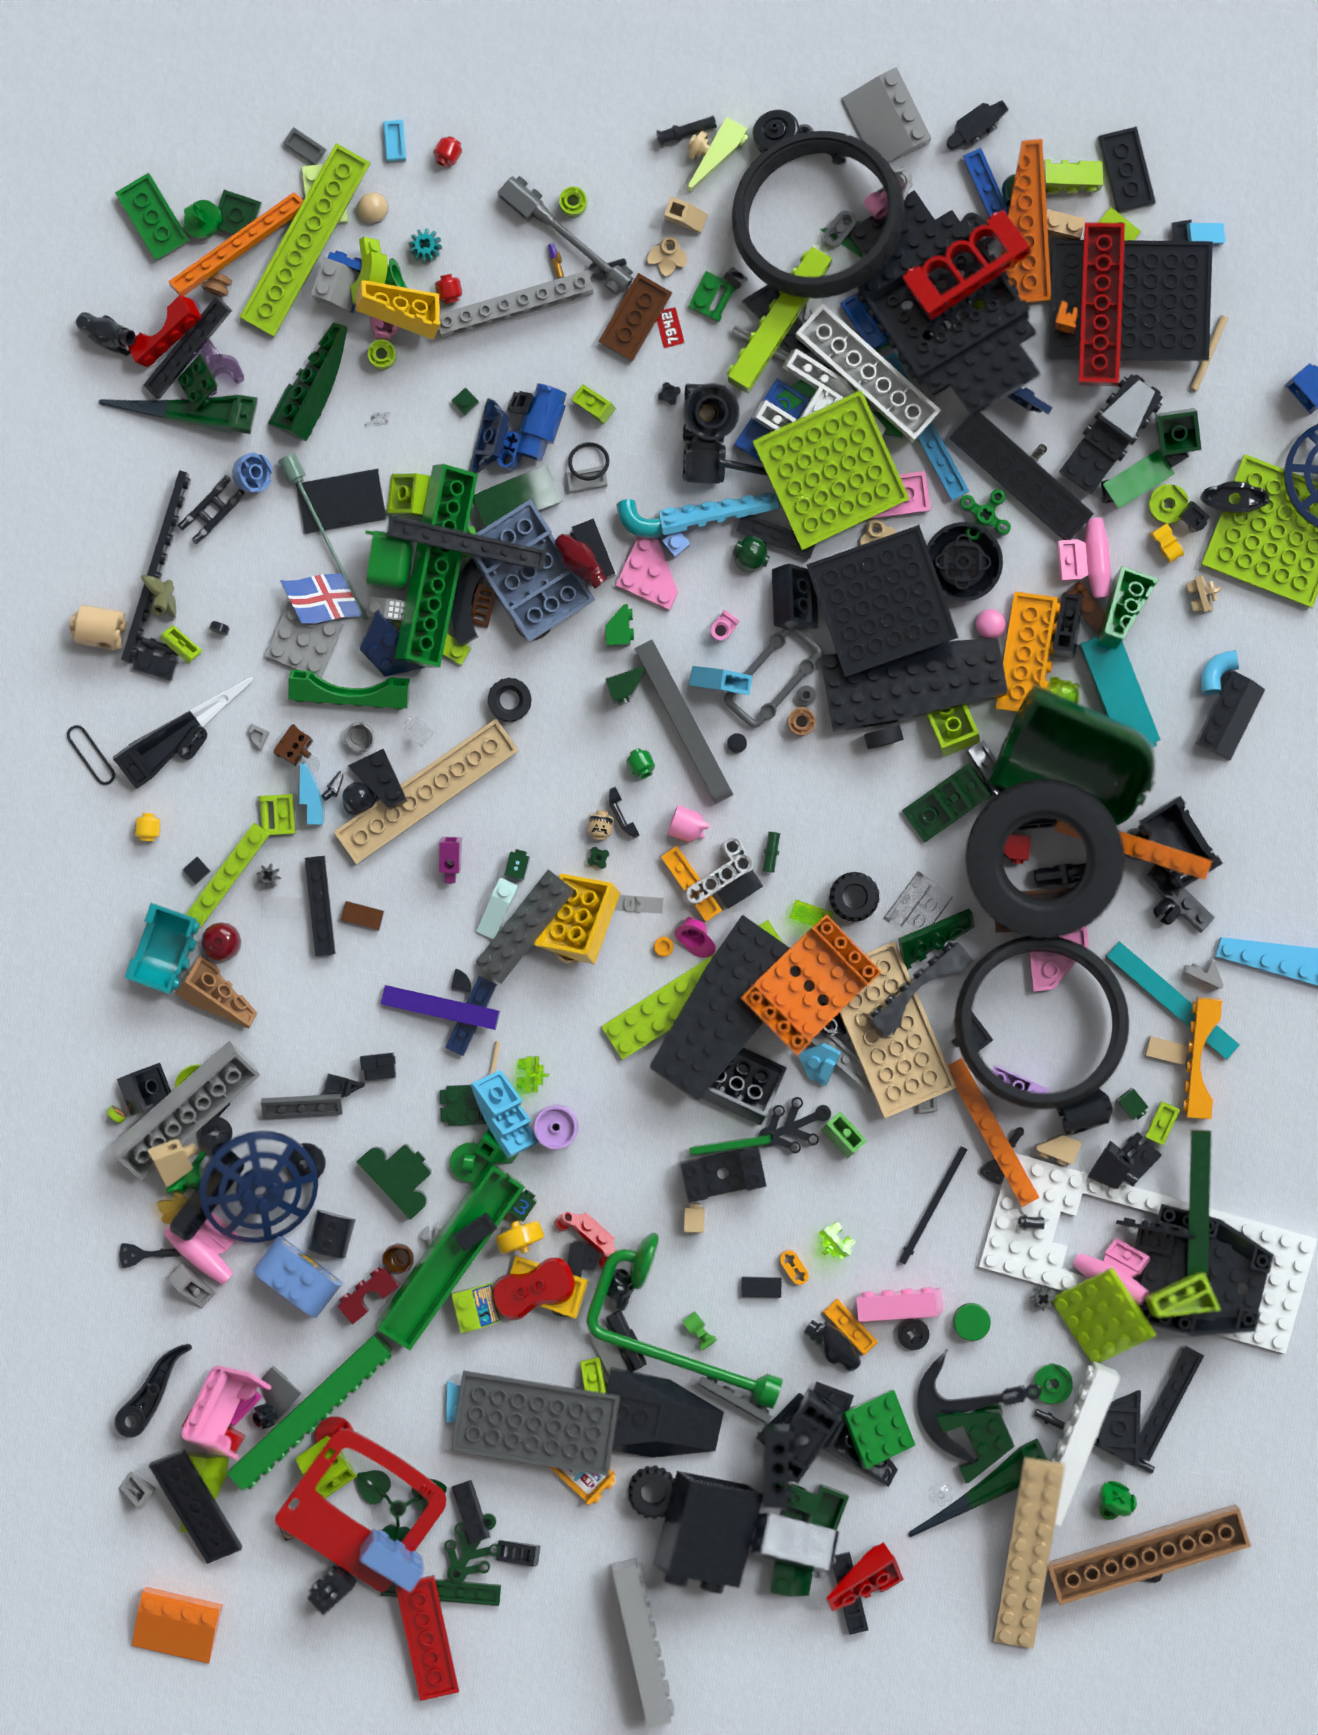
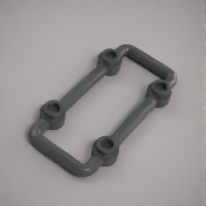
(807, 667)

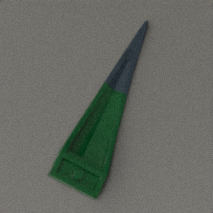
(223, 414)
(996, 1484)

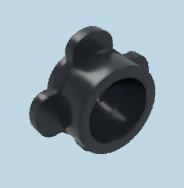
(671, 399)

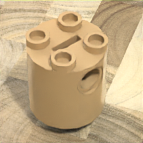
(98, 627)

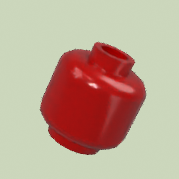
(447, 151)
(448, 288)

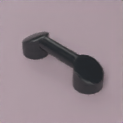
(630, 828)

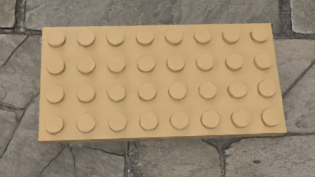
(909, 1062)

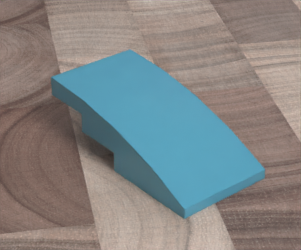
(504, 1114)

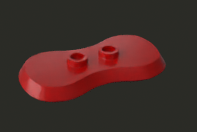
(546, 1284)

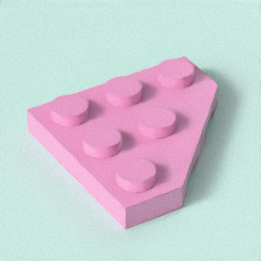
(648, 574)
(1049, 967)

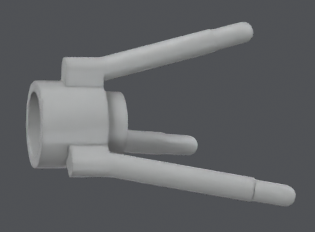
(904, 178)

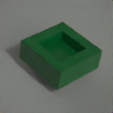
(465, 401)

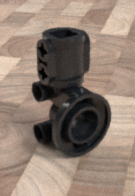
(705, 438)

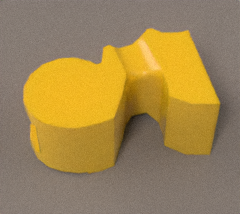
(1168, 543)

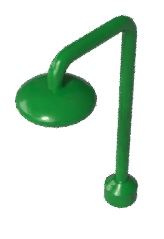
(764, 1389)

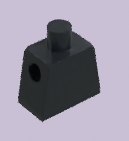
(1113, 1168)

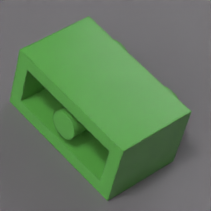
(844, 1135)

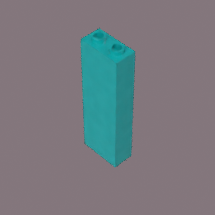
(1118, 687)

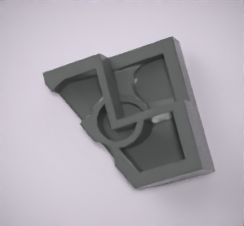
(282, 1391)

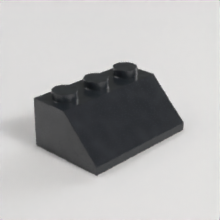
(794, 598)

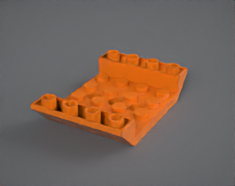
(833, 966)

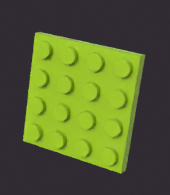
(1103, 1316)

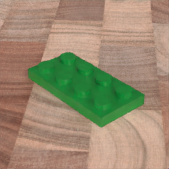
(152, 217)

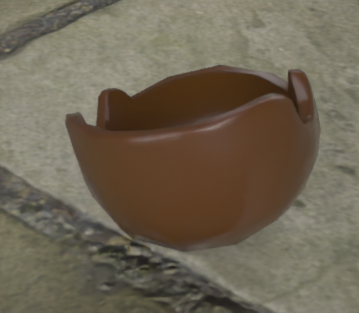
(398, 1258)

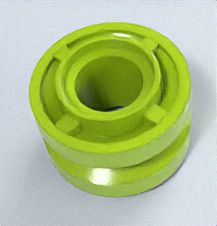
(573, 192)
(377, 346)

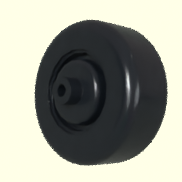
(773, 128)

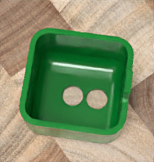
(389, 562)

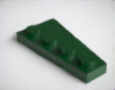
(923, 941)

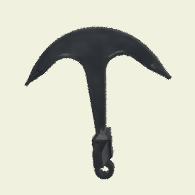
(932, 1403)

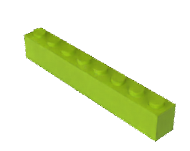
(775, 325)

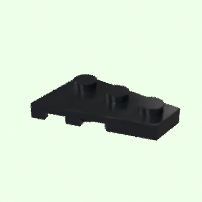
(380, 777)

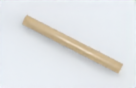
(1213, 343)

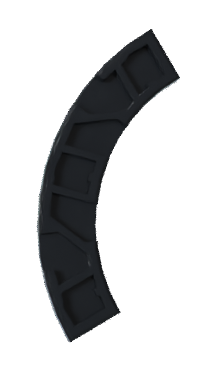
(462, 603)

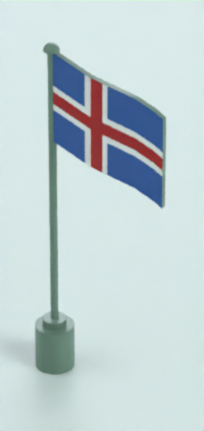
(323, 595)

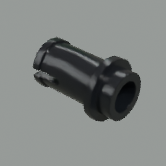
(1031, 1222)

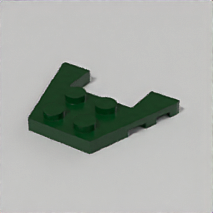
(987, 1435)

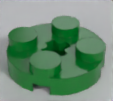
(1065, 1383)

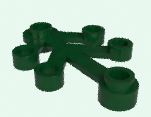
(469, 1552)

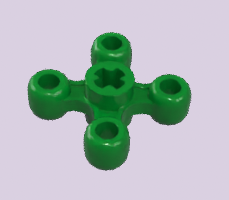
(989, 509)

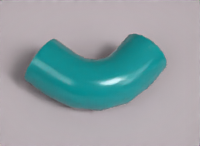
(635, 523)

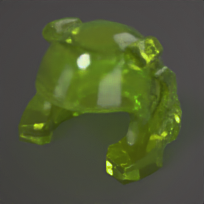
(1065, 689)

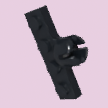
(1176, 901)

